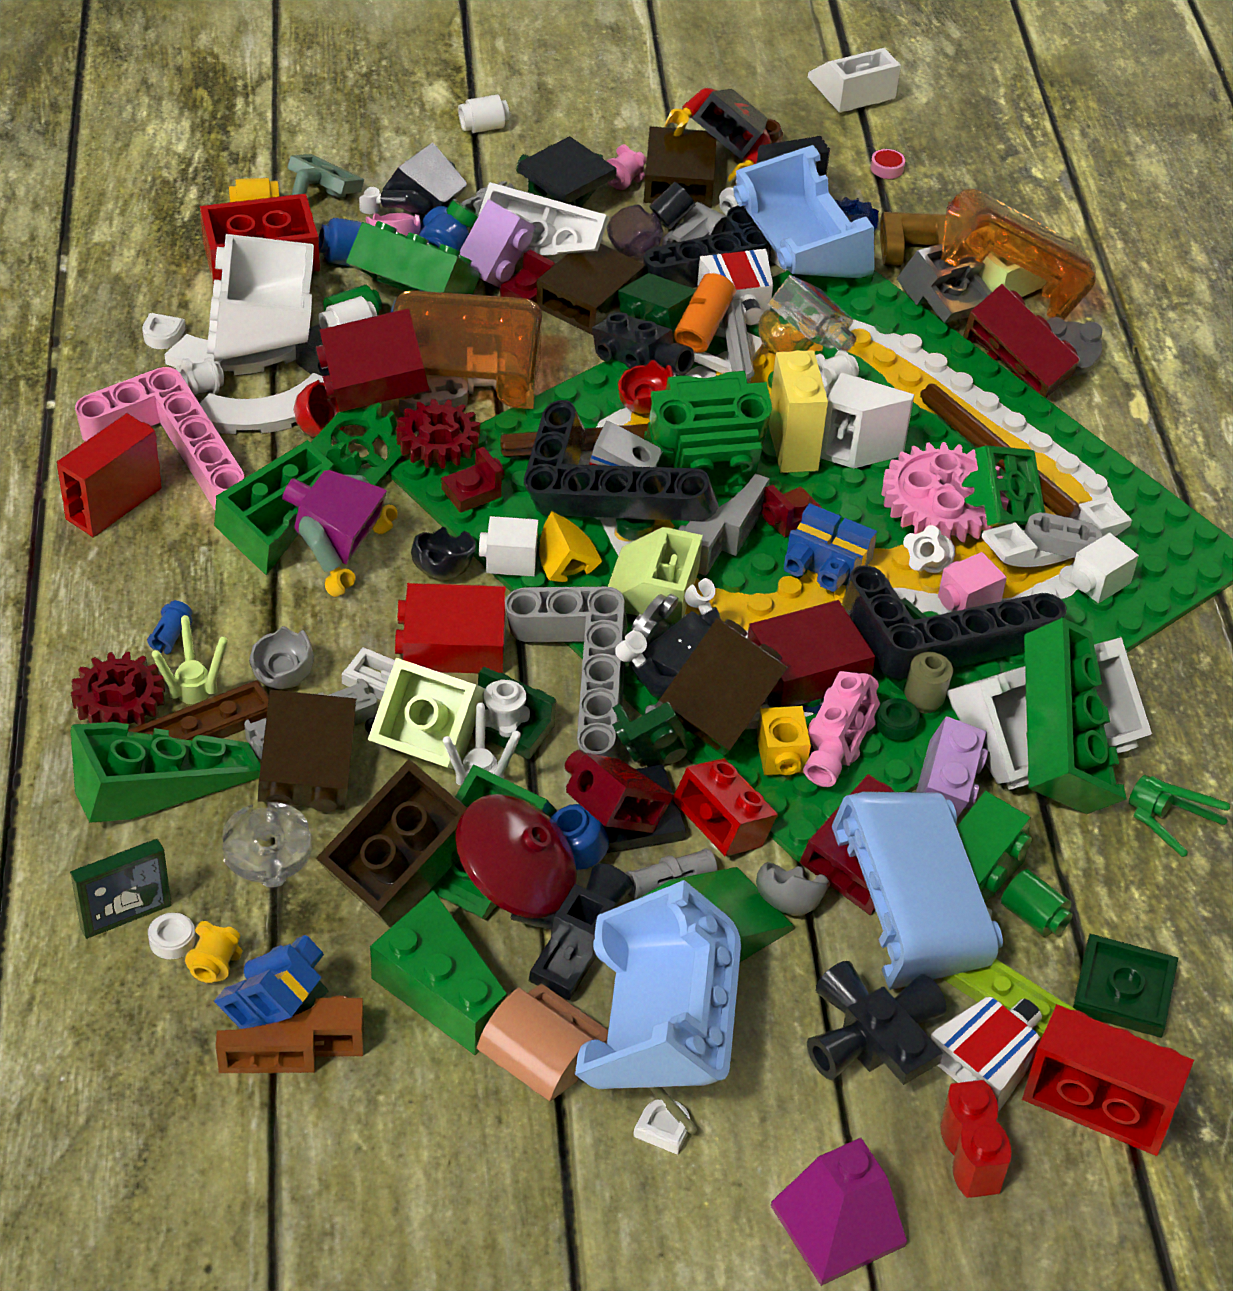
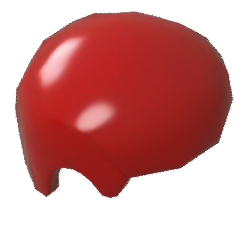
(639, 381)
(314, 409)

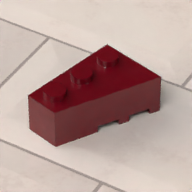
(1021, 341)

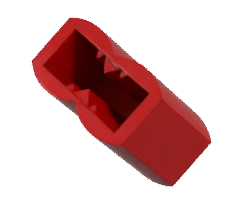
(975, 1138)

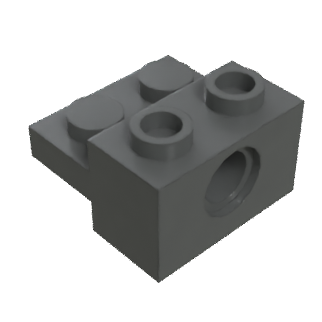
(947, 288)

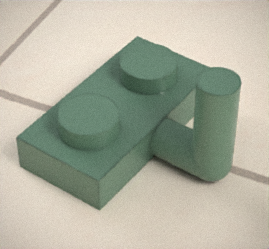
(318, 171)

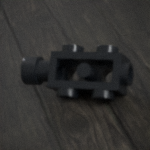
(639, 342)

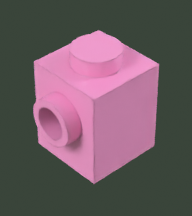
(971, 583)

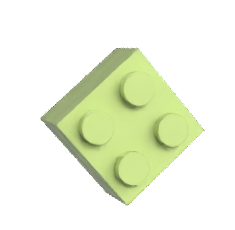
(423, 709)

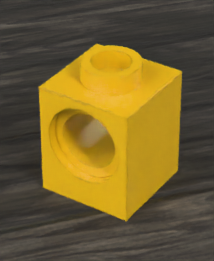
(783, 740)

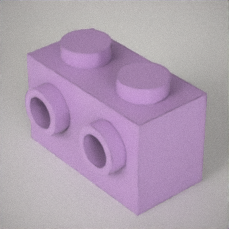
(497, 243)
(952, 763)

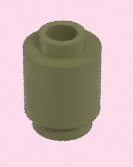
(928, 681)

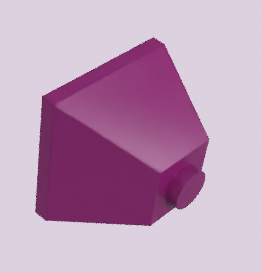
(841, 1212)

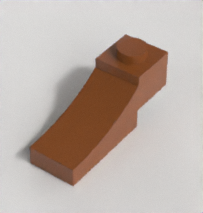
(290, 1046)

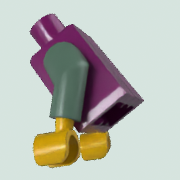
(337, 518)

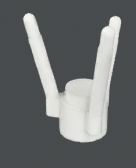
(480, 756)

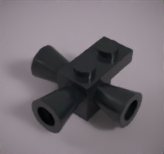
(573, 930)
(877, 1026)

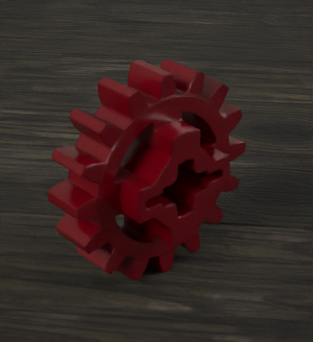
(438, 433)
(118, 690)

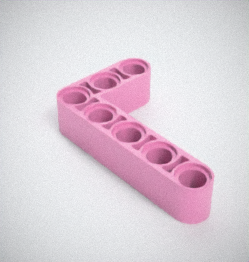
(166, 399)

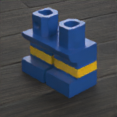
(828, 547)
(274, 985)

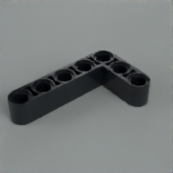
(604, 491)
(959, 636)

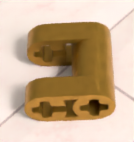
(908, 228)

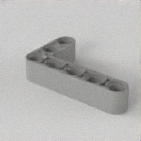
(589, 616)

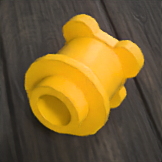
(213, 952)

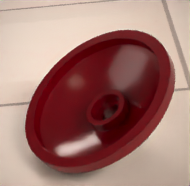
(516, 855)

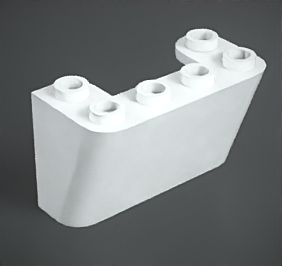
(261, 296)

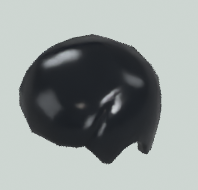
(442, 554)

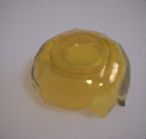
(779, 336)

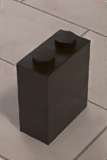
(682, 160)
(586, 286)
(723, 685)
(307, 750)

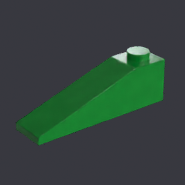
(139, 773)

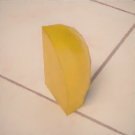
(565, 549)

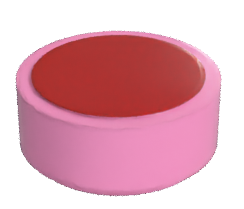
(887, 163)

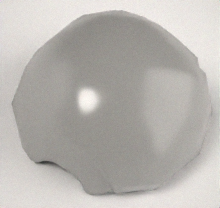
(282, 658)
(790, 890)

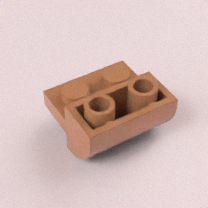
(539, 1039)

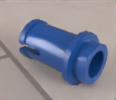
(169, 626)

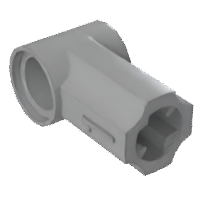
(697, 223)

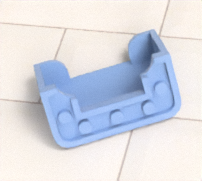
(803, 219)
(918, 884)
(670, 994)

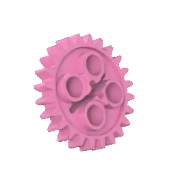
(929, 491)

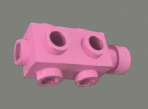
(841, 726)

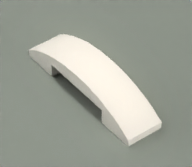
(1018, 550)

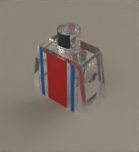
(813, 314)

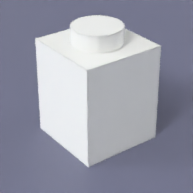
(510, 546)
(1103, 567)

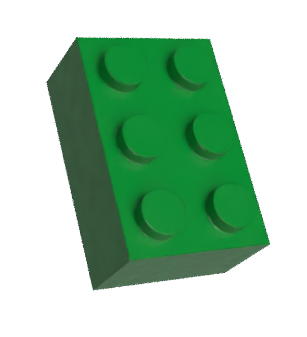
(410, 261)

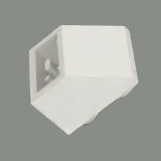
(858, 79)
(865, 422)

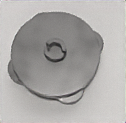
(1084, 338)
(651, 621)

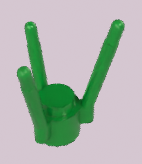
(1155, 797)

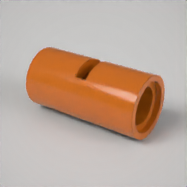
(705, 312)

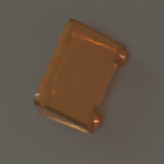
(983, 224)
(479, 340)

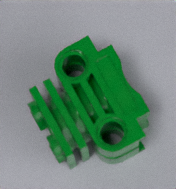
(711, 427)

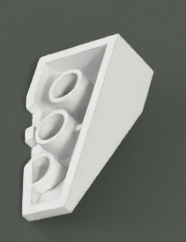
(559, 225)

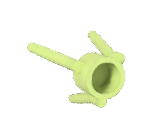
(191, 679)

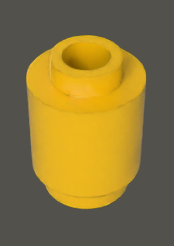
(253, 189)

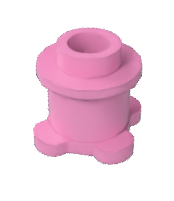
(629, 167)

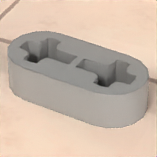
(440, 389)
(1060, 534)

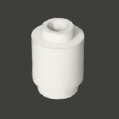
(483, 114)
(346, 312)

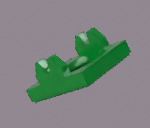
(377, 427)
(1023, 469)

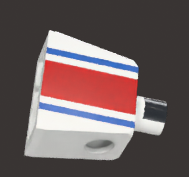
(750, 276)
(990, 1045)

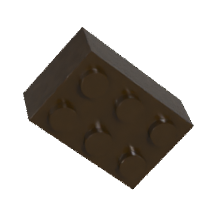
(397, 844)

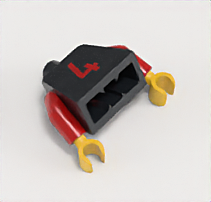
(727, 119)

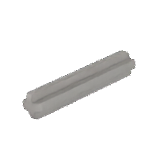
(738, 340)

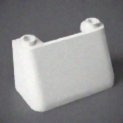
(1000, 709)

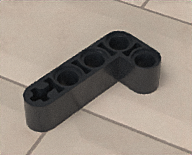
(681, 259)

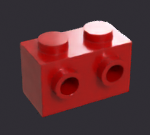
(724, 807)

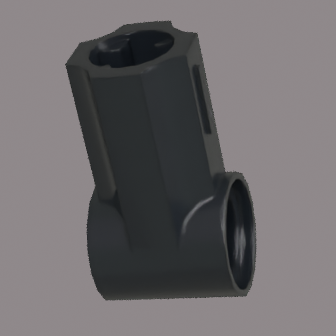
(672, 205)

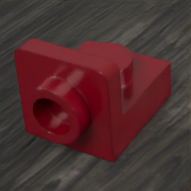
(525, 281)
(475, 484)
(785, 509)

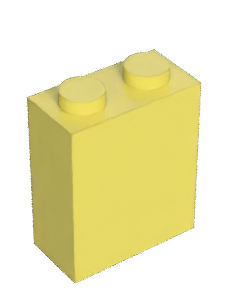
(797, 411)

